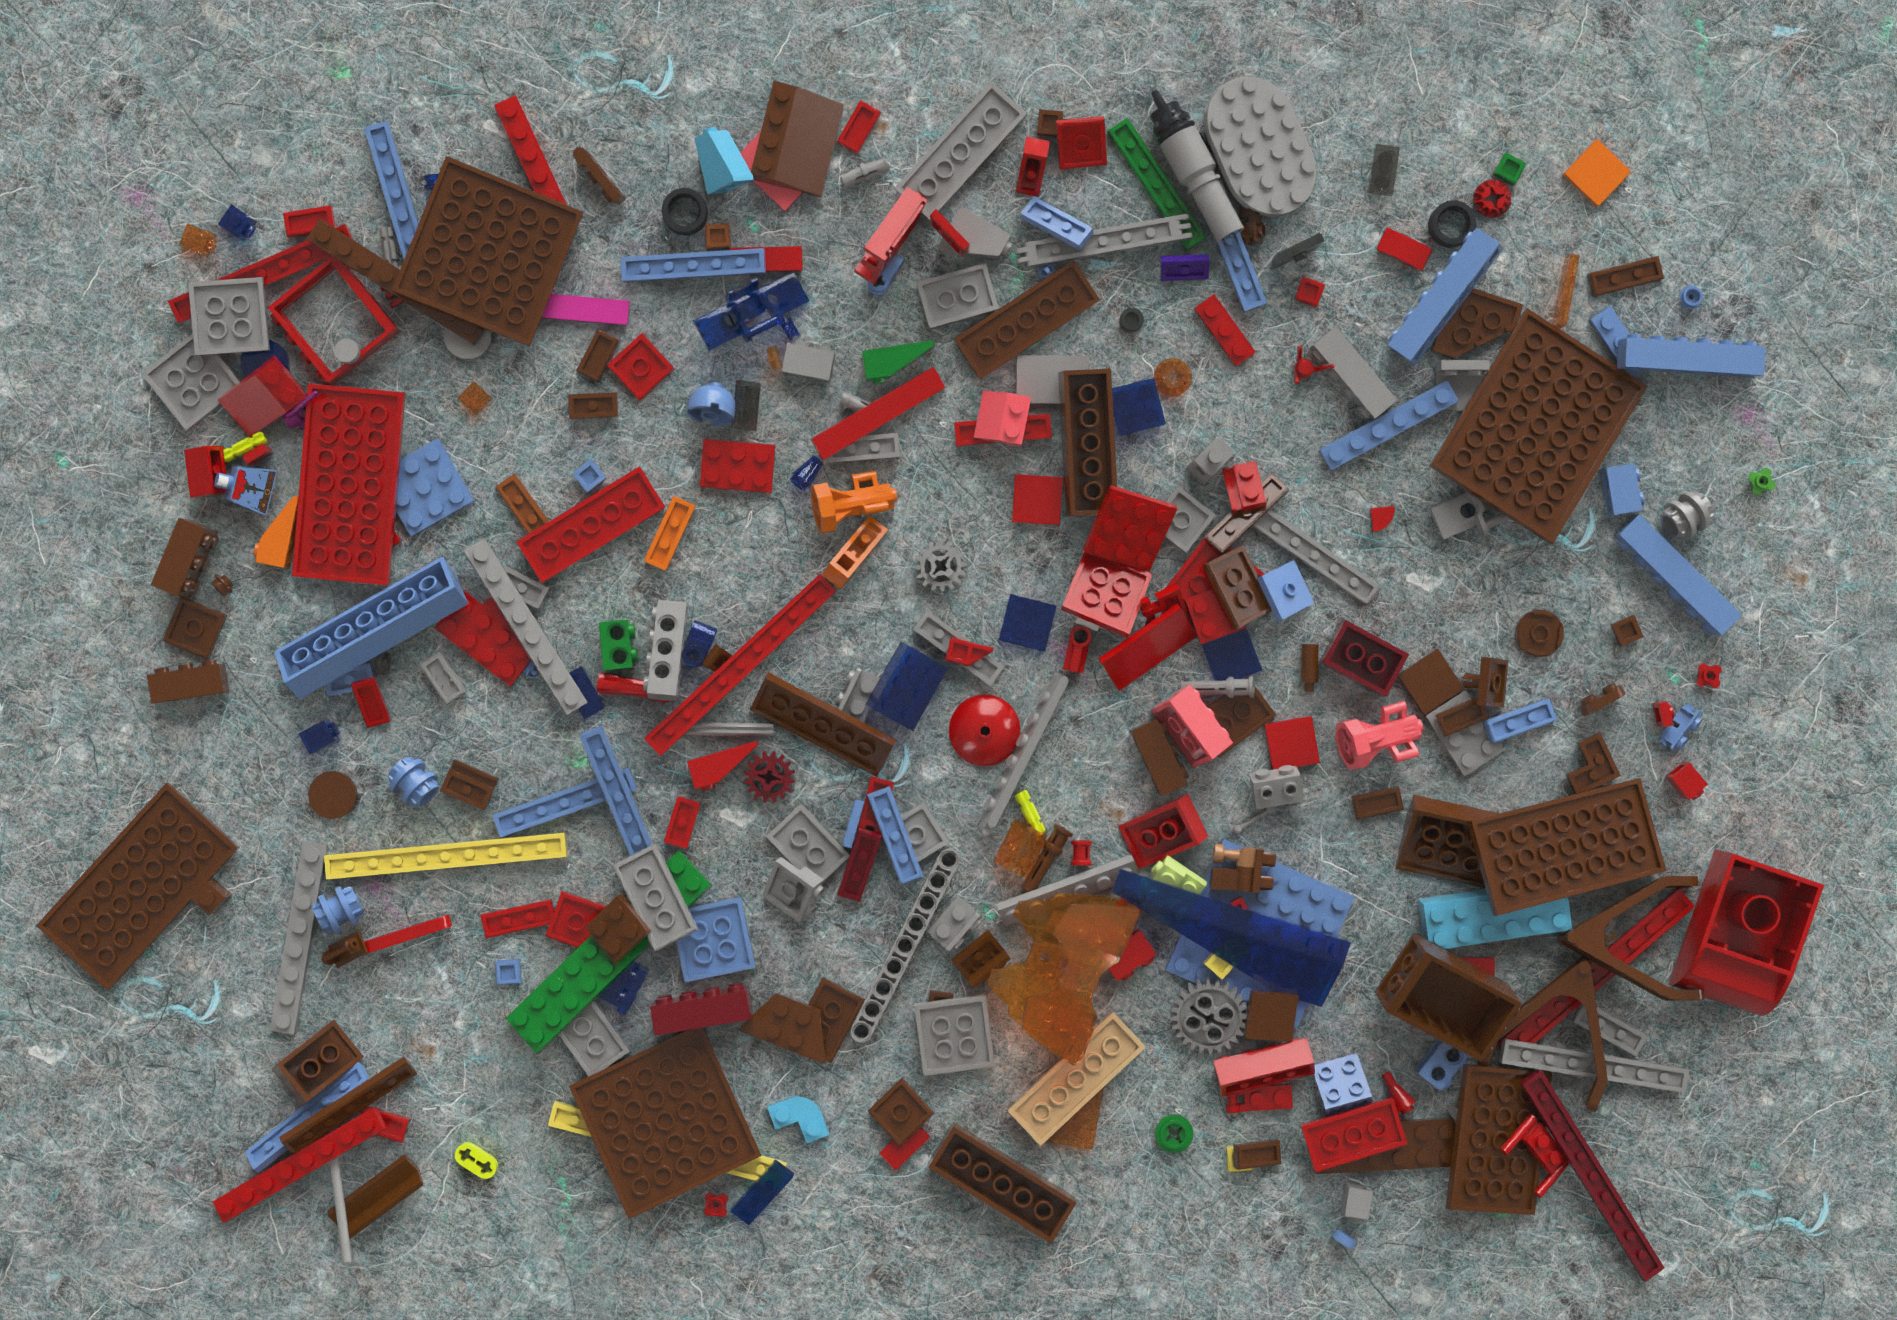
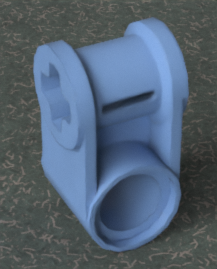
(887, 276)

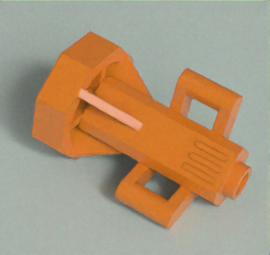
(833, 505)

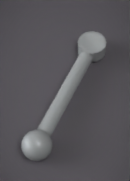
(1238, 829)

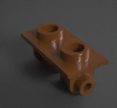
(1254, 228)
(345, 950)

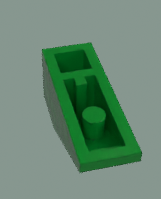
(888, 361)

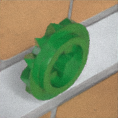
(1171, 1144)

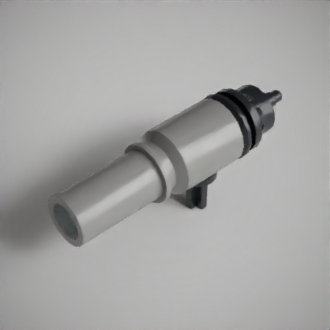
(1194, 166)

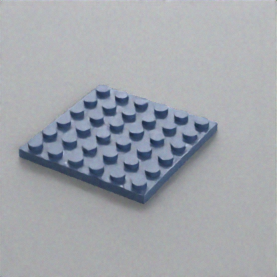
(1293, 898)

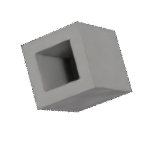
(1356, 1202)

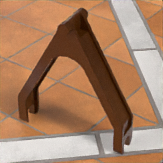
(1589, 941)
(1578, 983)

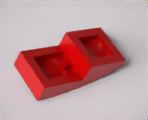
(1404, 249)

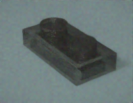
(1383, 170)
(746, 405)

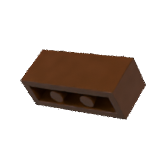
(187, 682)
(1159, 756)

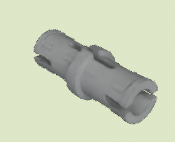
(864, 172)

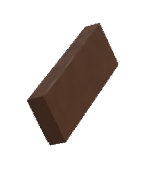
(1625, 276)

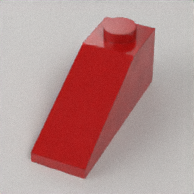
(714, 767)

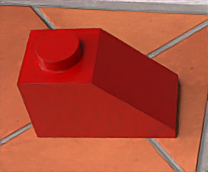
(1032, 166)

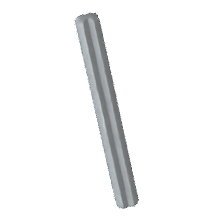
(730, 729)

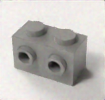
(1276, 787)

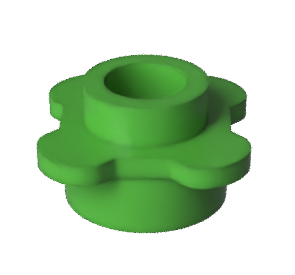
(1755, 484)

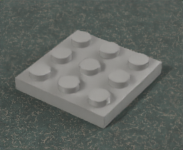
(229, 316)
(190, 382)
(954, 1035)

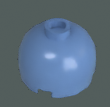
(712, 403)

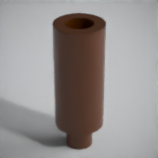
(1309, 665)

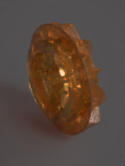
(1165, 385)

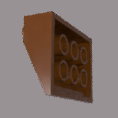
(796, 139)
(1439, 841)

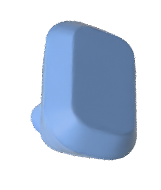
(1046, 271)
(530, 670)

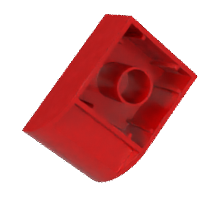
(1746, 933)

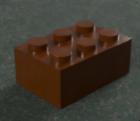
(185, 558)

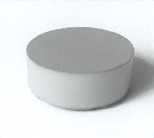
(347, 351)

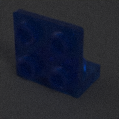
(625, 987)

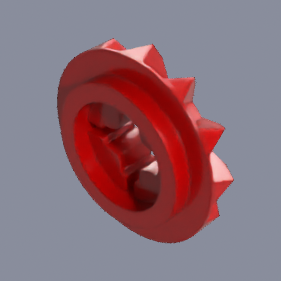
(1487, 208)

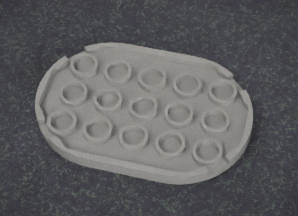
(1260, 146)

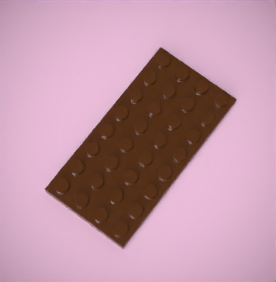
(1566, 846)
(137, 886)

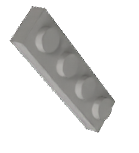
(939, 635)

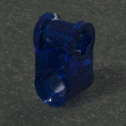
(700, 639)

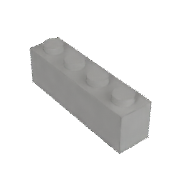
(1353, 374)

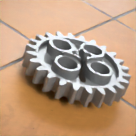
(1220, 998)

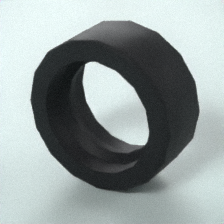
(684, 193)
(1434, 229)

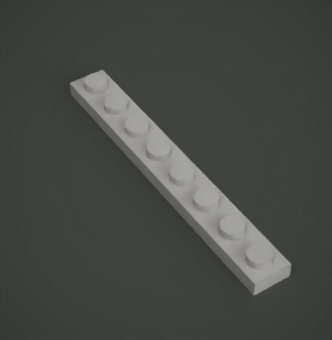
(525, 626)
(298, 938)
(1582, 1064)

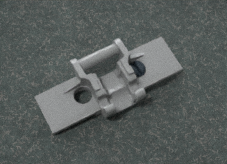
(1462, 514)

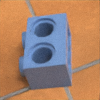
(1437, 1058)

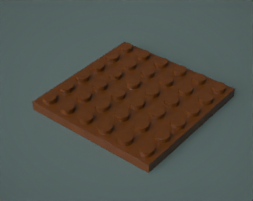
(487, 251)
(665, 1121)

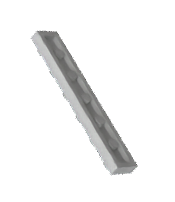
(1084, 883)

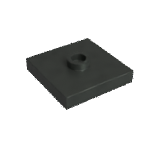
(1298, 251)

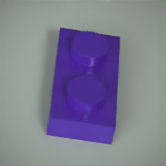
(1184, 267)

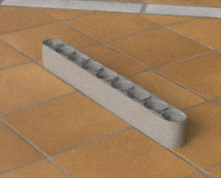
(899, 955)

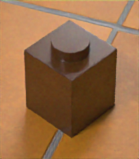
(211, 896)

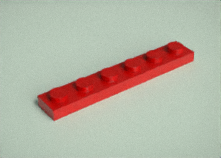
(528, 149)

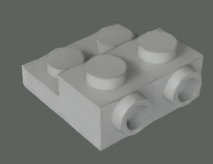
(794, 890)

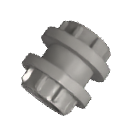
(1687, 515)

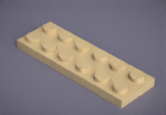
(1070, 1087)

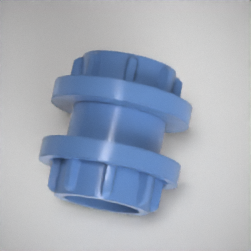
(416, 785)
(338, 910)

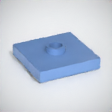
(1285, 590)

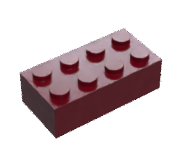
(701, 1009)

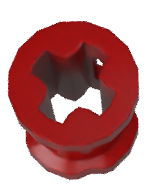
(1081, 852)

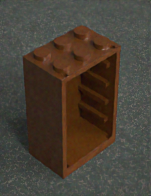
(1448, 997)

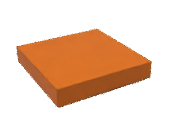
(1596, 173)

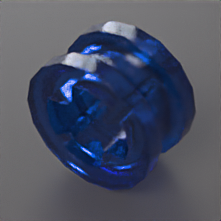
(430, 181)
(790, 329)

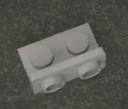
(858, 692)
(954, 923)

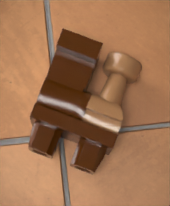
(1248, 869)

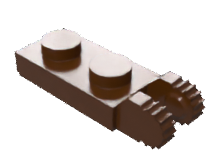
(597, 175)

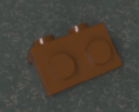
(979, 958)

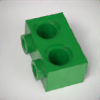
(610, 646)

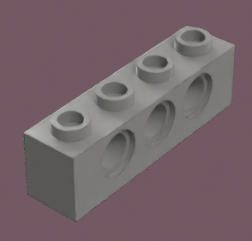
(667, 687)

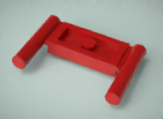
(1542, 1147)

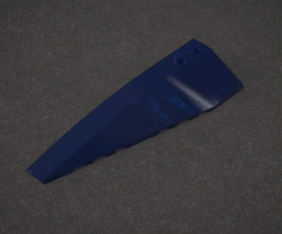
(1260, 945)

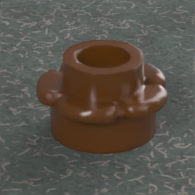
(222, 585)

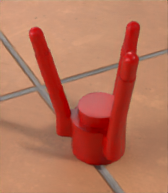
(1304, 368)

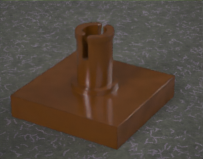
(1490, 682)

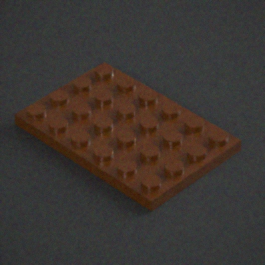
(1487, 1115)

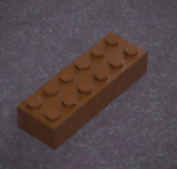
(1087, 438)
(1002, 1182)

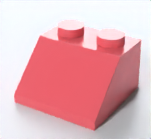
(1002, 417)

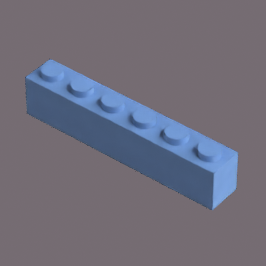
(1445, 296)
(1691, 357)
(1677, 575)

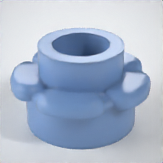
(1695, 292)

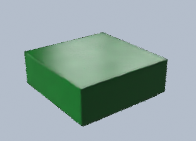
(1509, 168)

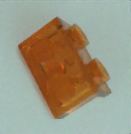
(1020, 848)

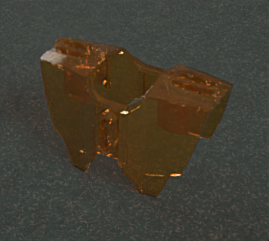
(1057, 1001)

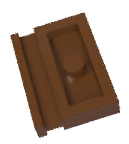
(469, 784)

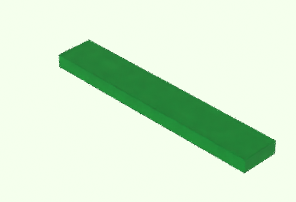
(1153, 178)

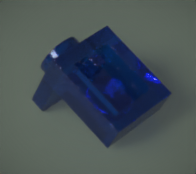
(238, 223)

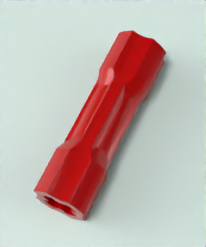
(615, 684)

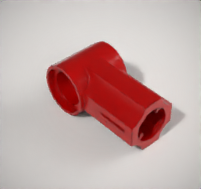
(1076, 652)

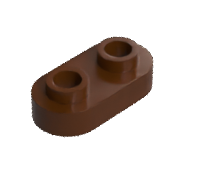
(1610, 694)

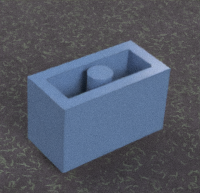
(1622, 489)

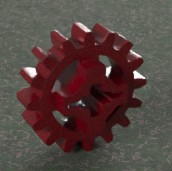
(767, 787)

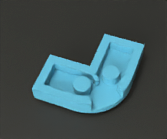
(800, 1110)

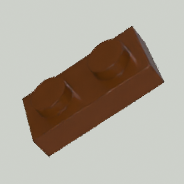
(593, 405)

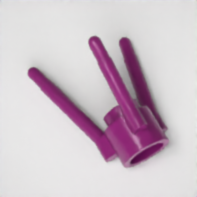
(296, 416)

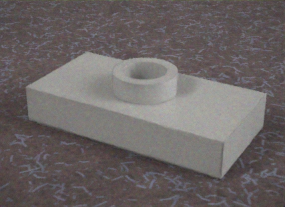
(443, 678)

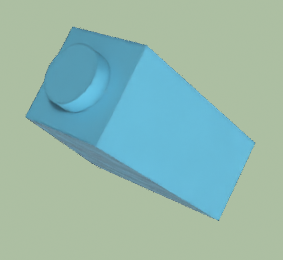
(721, 162)

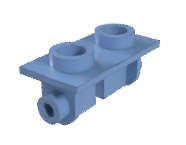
(1677, 736)

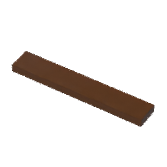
(348, 1105)

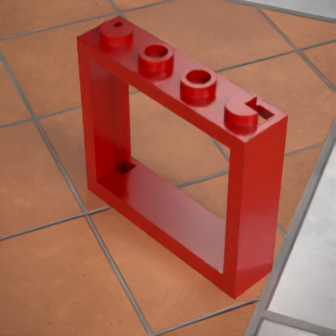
(296, 337)

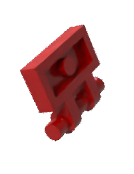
(1165, 600)

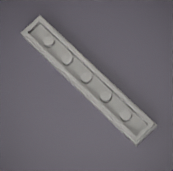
(1317, 557)

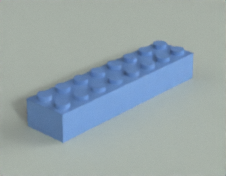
(370, 628)

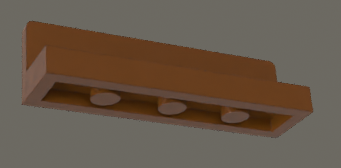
(380, 1194)

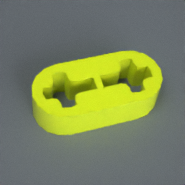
(473, 1165)

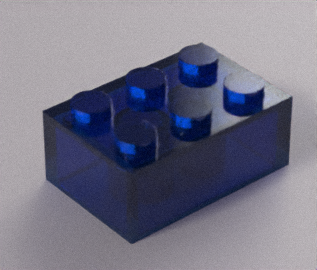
(906, 686)

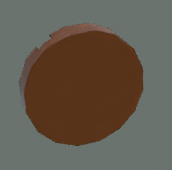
(1539, 633)
(332, 794)

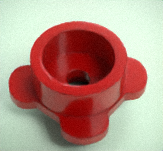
(1704, 670)
(720, 1199)

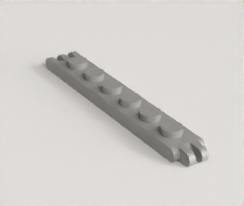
(1107, 241)
(1025, 747)

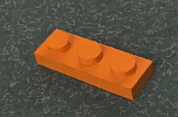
(669, 533)

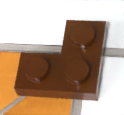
(1599, 765)

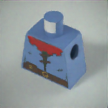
(248, 487)

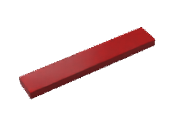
(877, 413)

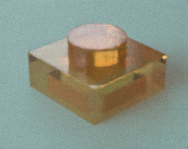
(475, 398)

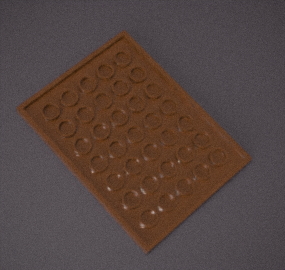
(1538, 426)

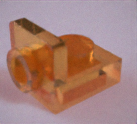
(198, 240)

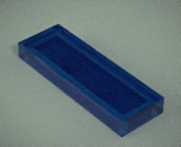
(762, 1192)

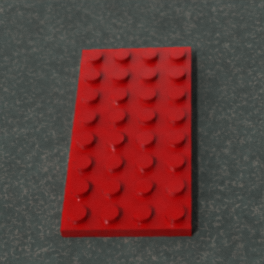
(348, 484)

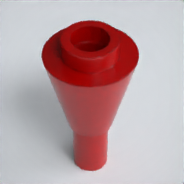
(1402, 1099)

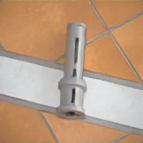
(1229, 687)

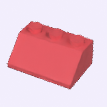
(1192, 726)

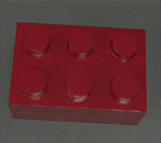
(1363, 658)

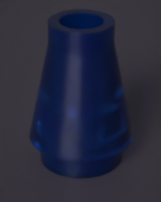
(805, 474)

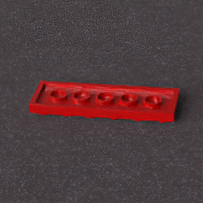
(590, 524)

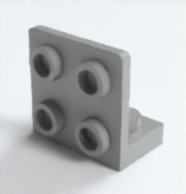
(1463, 378)

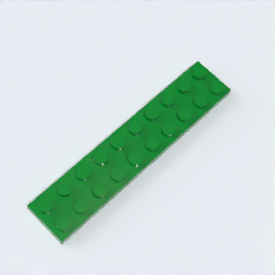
(588, 973)

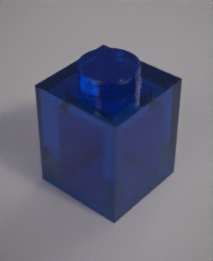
(320, 736)

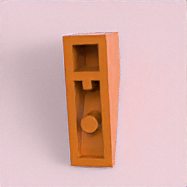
(279, 539)
(854, 552)

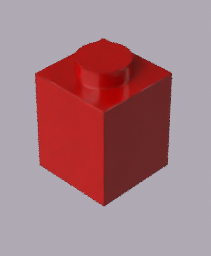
(1687, 781)

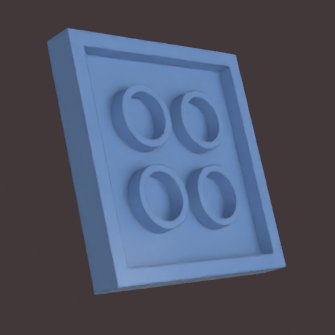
(429, 488)
(720, 943)

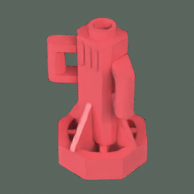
(1362, 741)

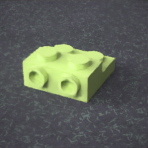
(1176, 874)

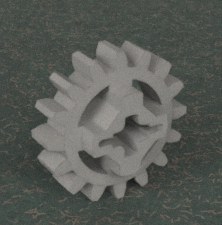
(949, 573)

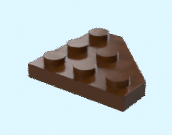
(1476, 322)

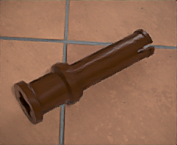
(1052, 848)

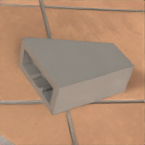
(984, 238)

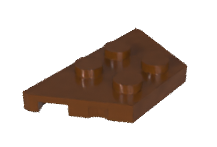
(789, 1026)

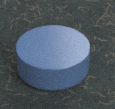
(1344, 1239)

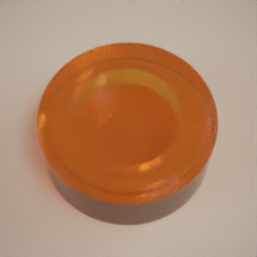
(774, 357)

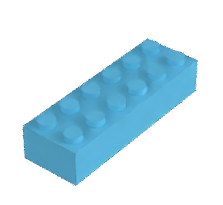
(1468, 919)

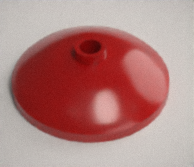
(966, 727)

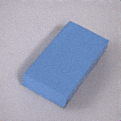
(853, 822)

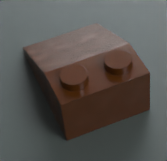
(317, 1062)

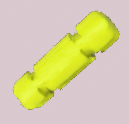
(244, 446)
(1029, 811)

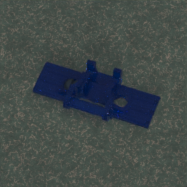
(750, 302)

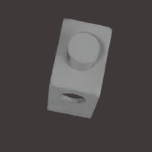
(1210, 459)

